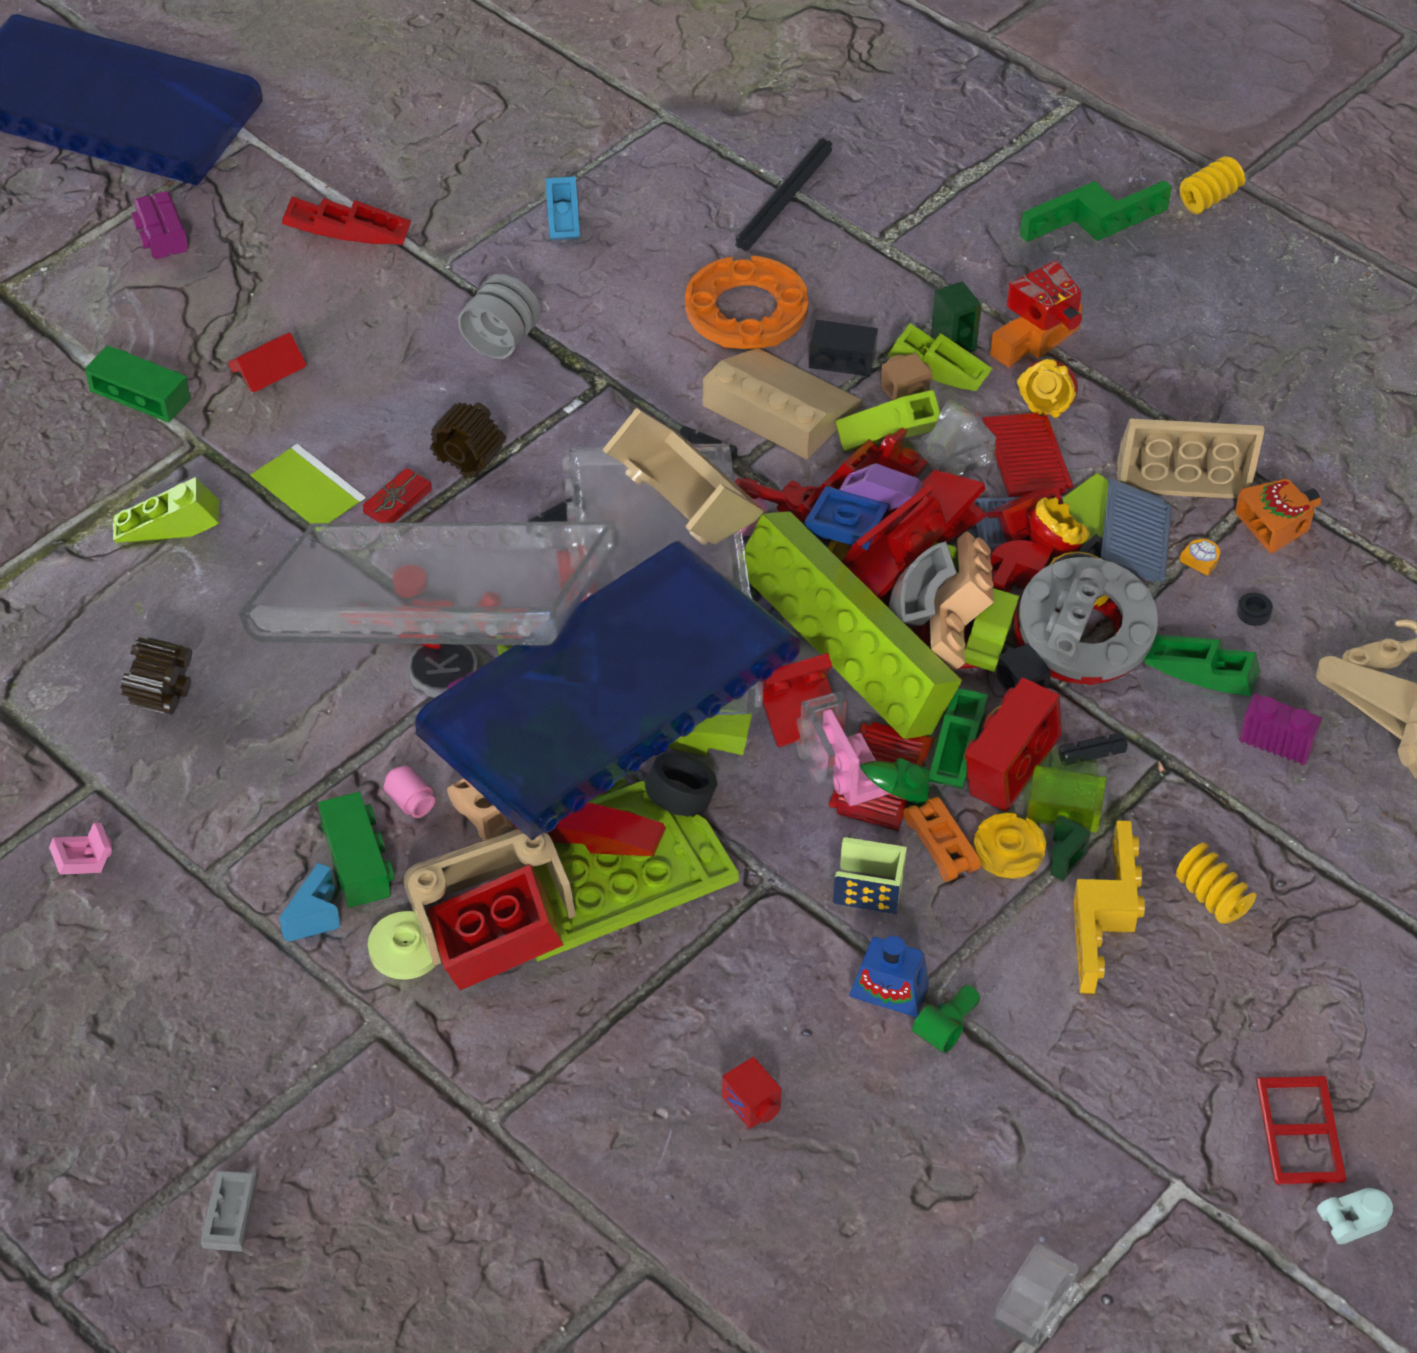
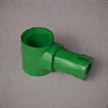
(944, 1024)

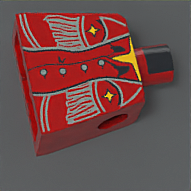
(1046, 297)

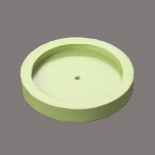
(399, 947)

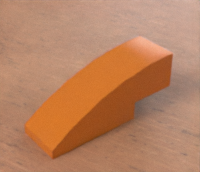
(1021, 337)

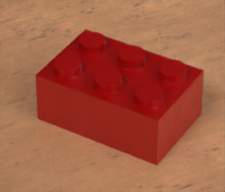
(1013, 744)
(494, 927)

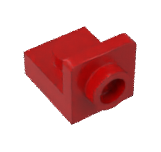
(899, 457)

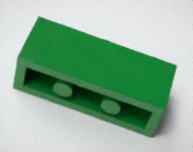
(138, 383)
(356, 849)

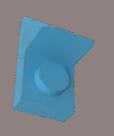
(562, 208)
(311, 908)

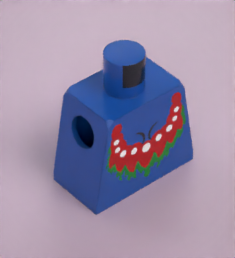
(892, 976)

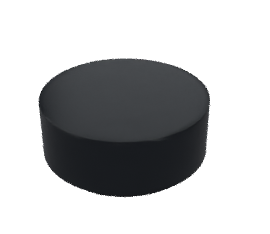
(1254, 609)

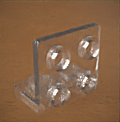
(813, 742)

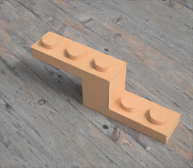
(961, 600)

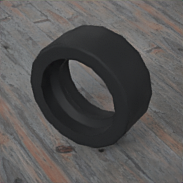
(675, 797)

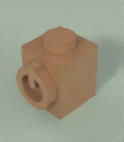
(905, 376)

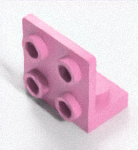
(849, 755)

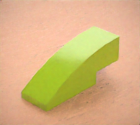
(946, 359)
(720, 733)

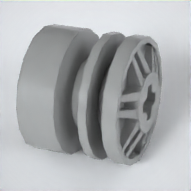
(499, 316)

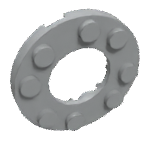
(1100, 659)

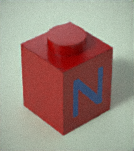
(752, 1093)

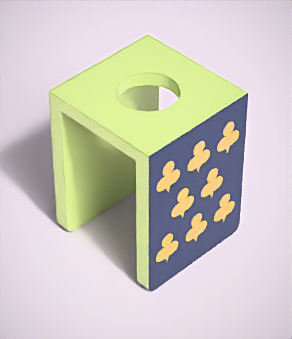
(868, 891)

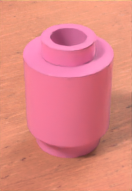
(409, 791)

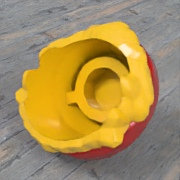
(1048, 387)
(1056, 527)

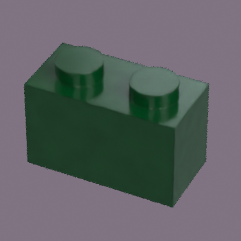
(957, 315)

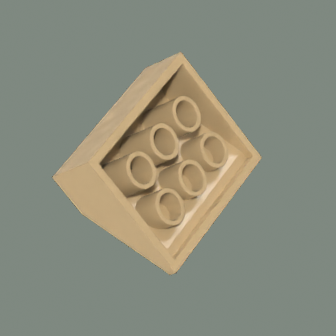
(777, 400)
(1189, 457)

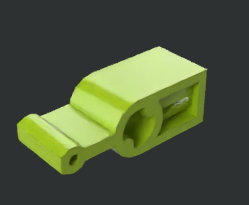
(991, 631)

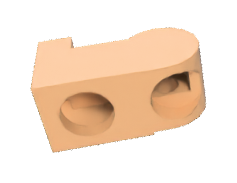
(478, 810)

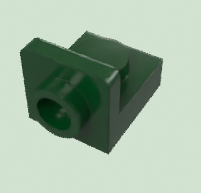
(1070, 846)

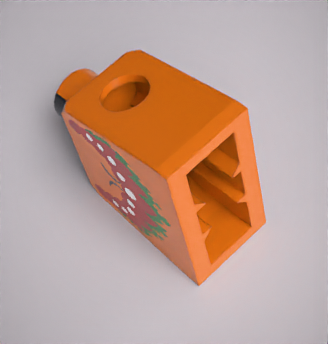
(1277, 512)

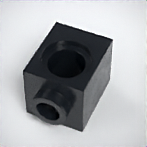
(1022, 663)

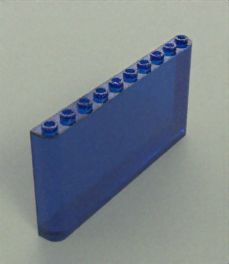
(119, 99)
(614, 688)

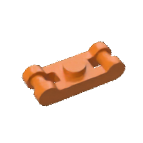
(942, 838)

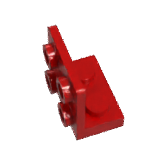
(788, 689)

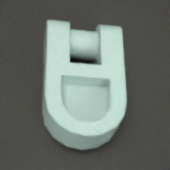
(1368, 1209)

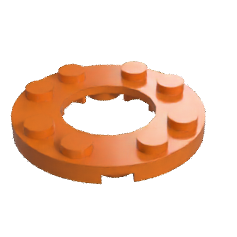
(761, 272)

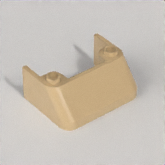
(684, 477)
(476, 864)

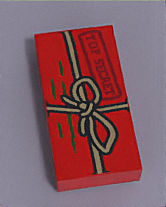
(397, 497)

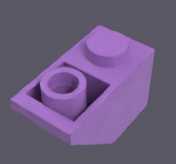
(882, 485)

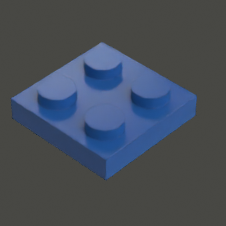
(845, 516)

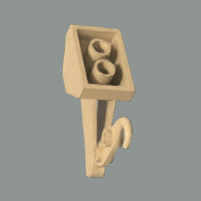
(1377, 694)

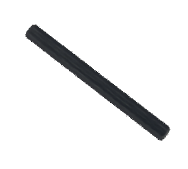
(783, 194)

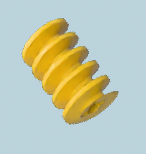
(1211, 184)
(1212, 887)

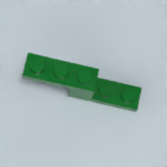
(1095, 211)

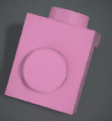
(82, 853)

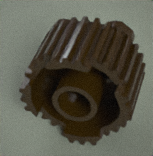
(467, 438)
(157, 675)

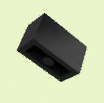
(843, 348)

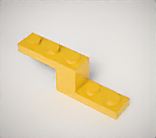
(1107, 906)

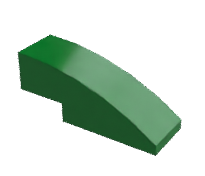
(1205, 663)
(958, 729)

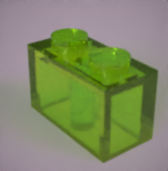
(1066, 794)

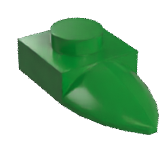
(899, 779)

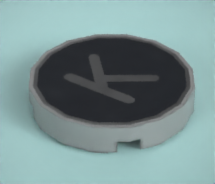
(436, 668)

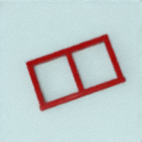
(886, 525)
(1328, 1127)

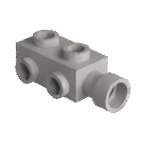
(1075, 609)

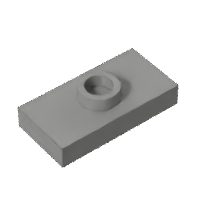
(229, 1211)

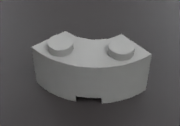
(917, 586)

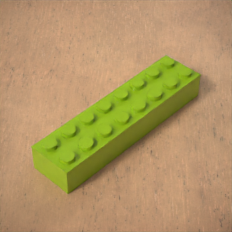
(850, 624)

